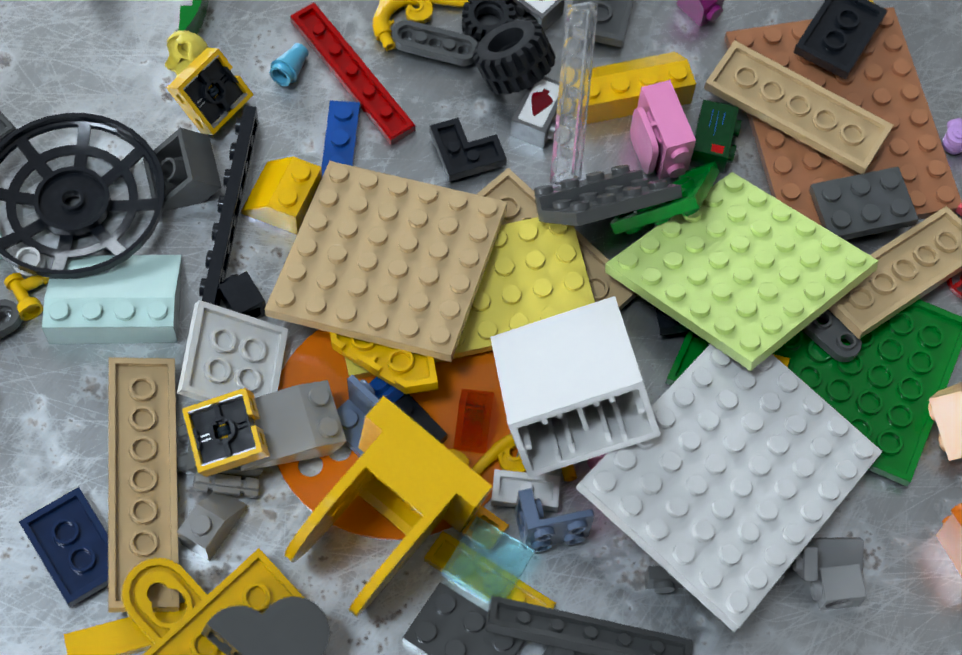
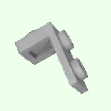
(828, 553)

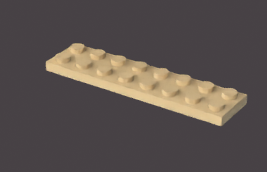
(141, 474)

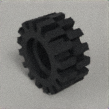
(476, 8)

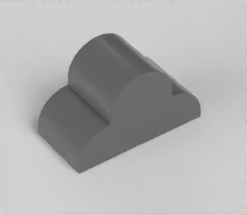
(285, 628)

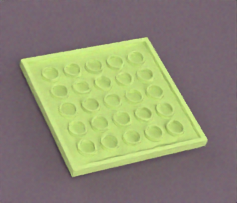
(742, 270)

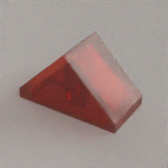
(473, 421)

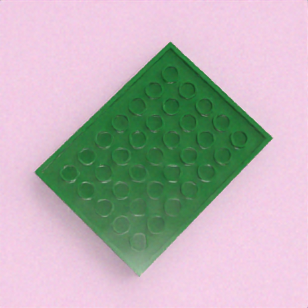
(881, 389)

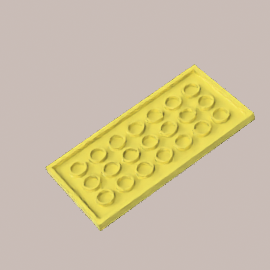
(528, 278)

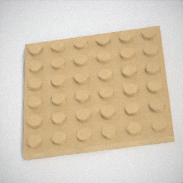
(388, 260)

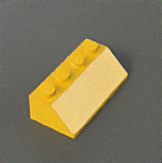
(618, 85)

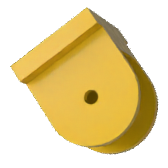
(407, 481)

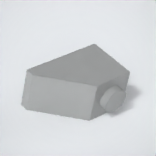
(210, 524)

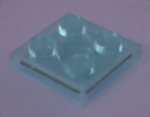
(487, 562)

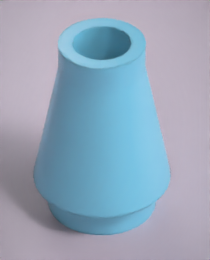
(288, 65)

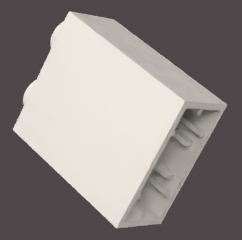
(572, 387)

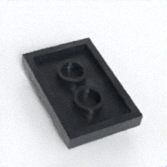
(840, 34)

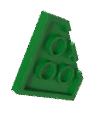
(694, 187)

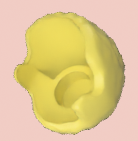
(183, 50)

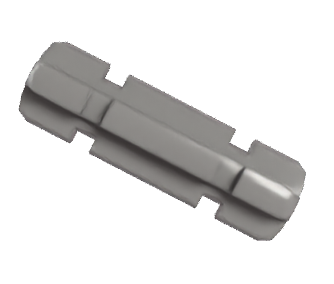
(227, 485)

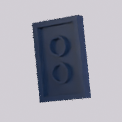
(70, 545)

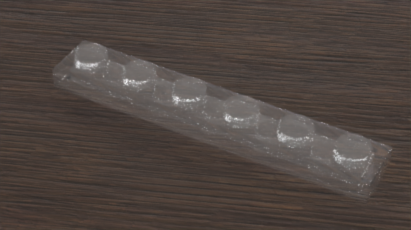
(574, 92)

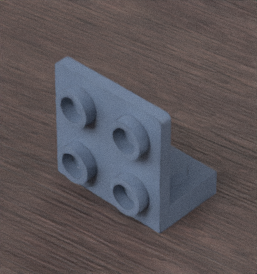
(354, 410)
(543, 533)

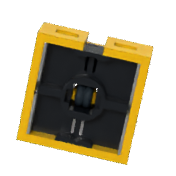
(209, 91)
(225, 432)

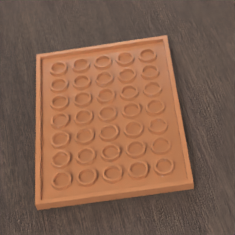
(880, 83)

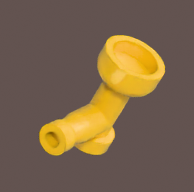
(27, 306)

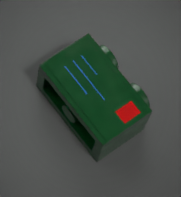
(714, 135)

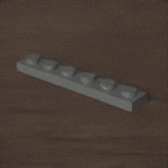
(578, 631)

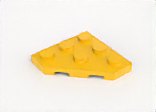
(397, 367)

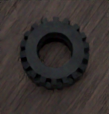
(514, 56)

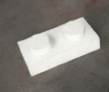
(508, 483)

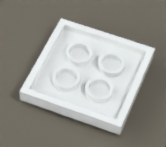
(230, 353)

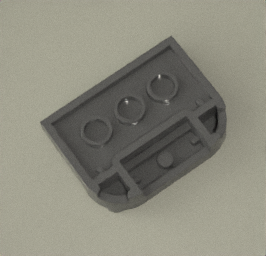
(601, 196)

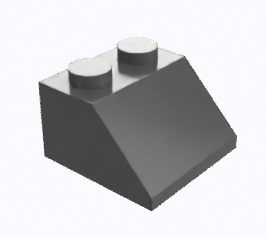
(187, 169)

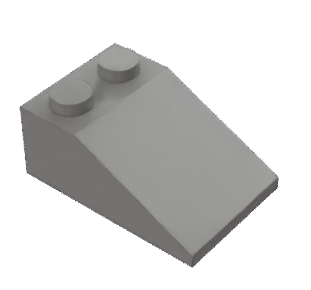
(298, 424)

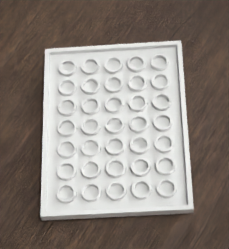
(733, 480)

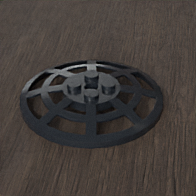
(78, 182)

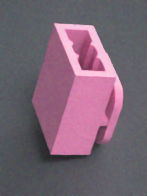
(661, 132)

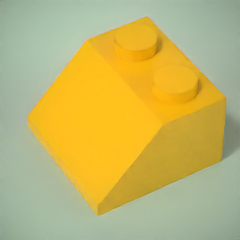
(283, 193)

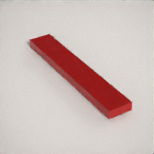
(352, 73)

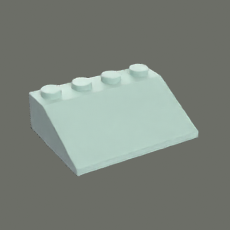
(120, 305)

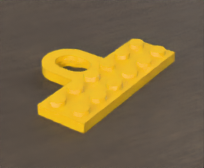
(252, 584)

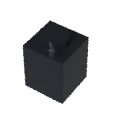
(242, 295)

